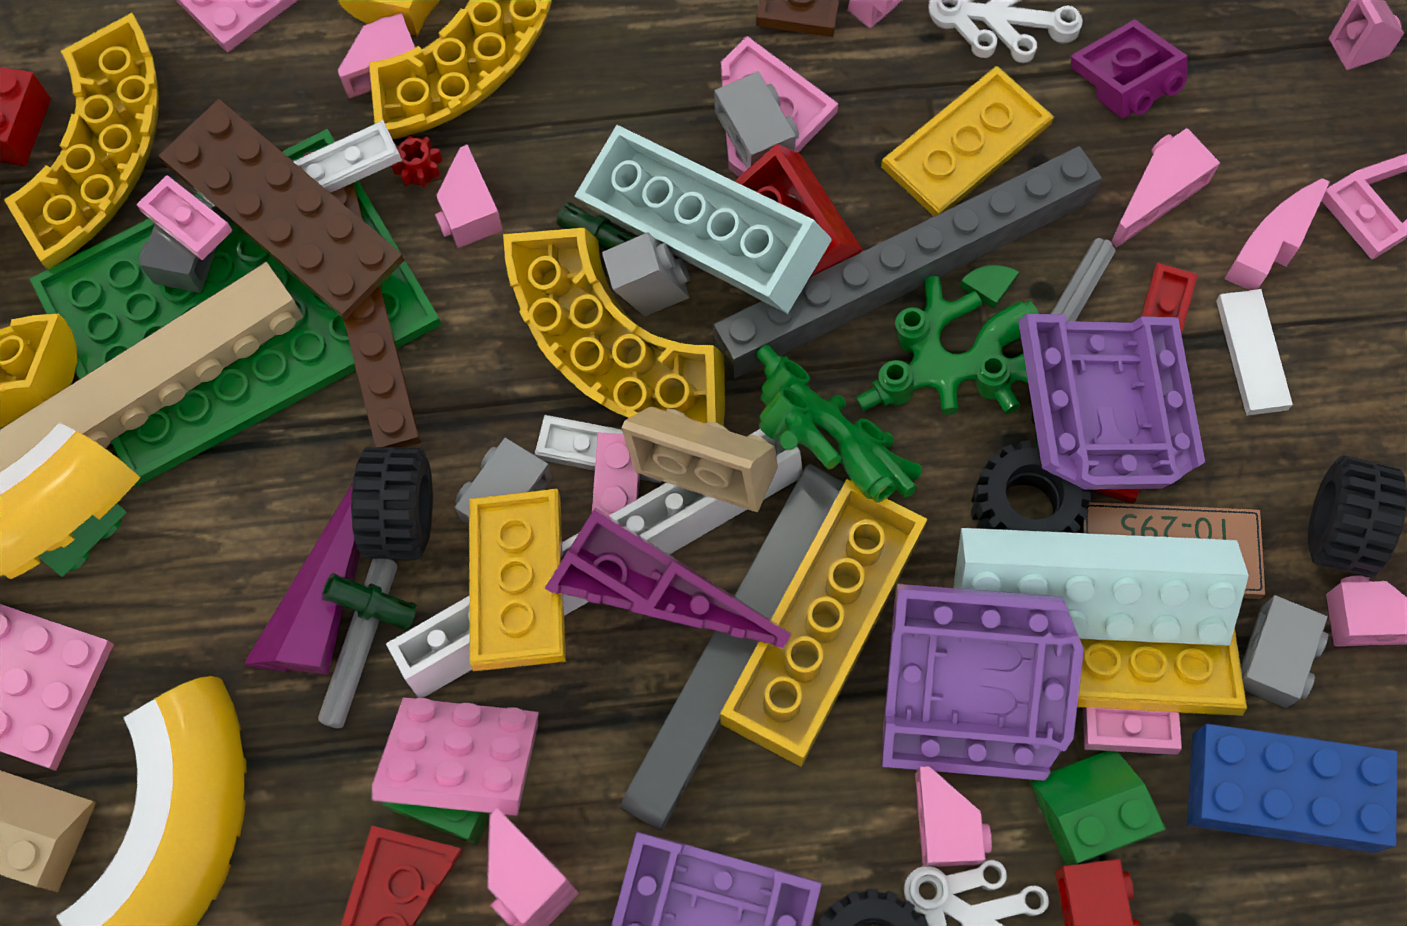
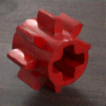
(417, 162)

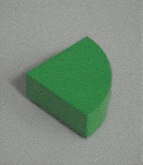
(990, 282)

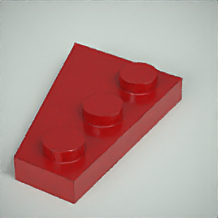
(397, 878)

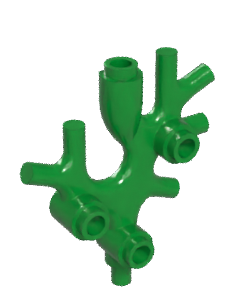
(936, 368)
(862, 447)

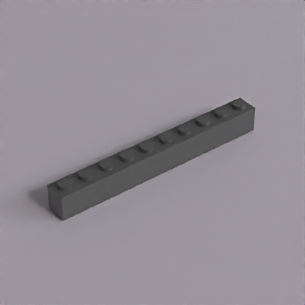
(910, 257)

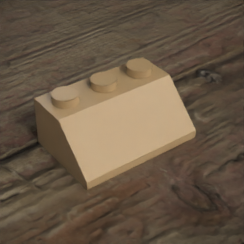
(701, 456)
(39, 830)

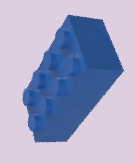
(1293, 788)

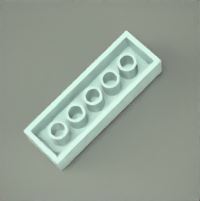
(705, 218)
(1115, 582)

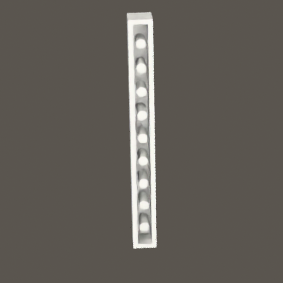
(666, 517)

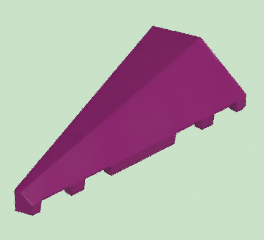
(629, 572)
(304, 625)

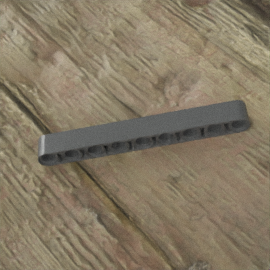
(698, 708)

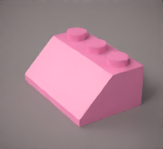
(522, 878)

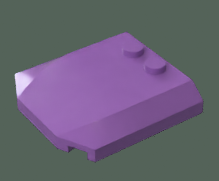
(1111, 401)
(980, 682)
(698, 887)

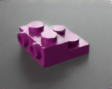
(1131, 68)

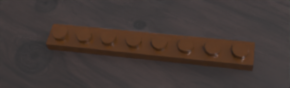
(378, 361)

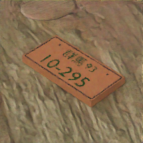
(1186, 522)

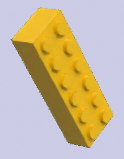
(830, 616)

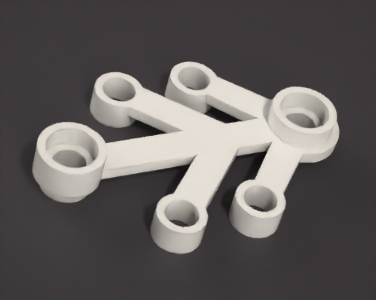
(999, 16)
(968, 915)

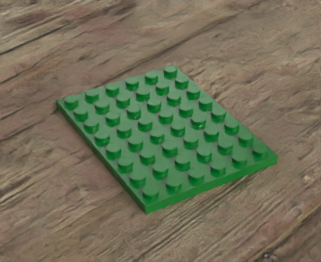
(116, 305)

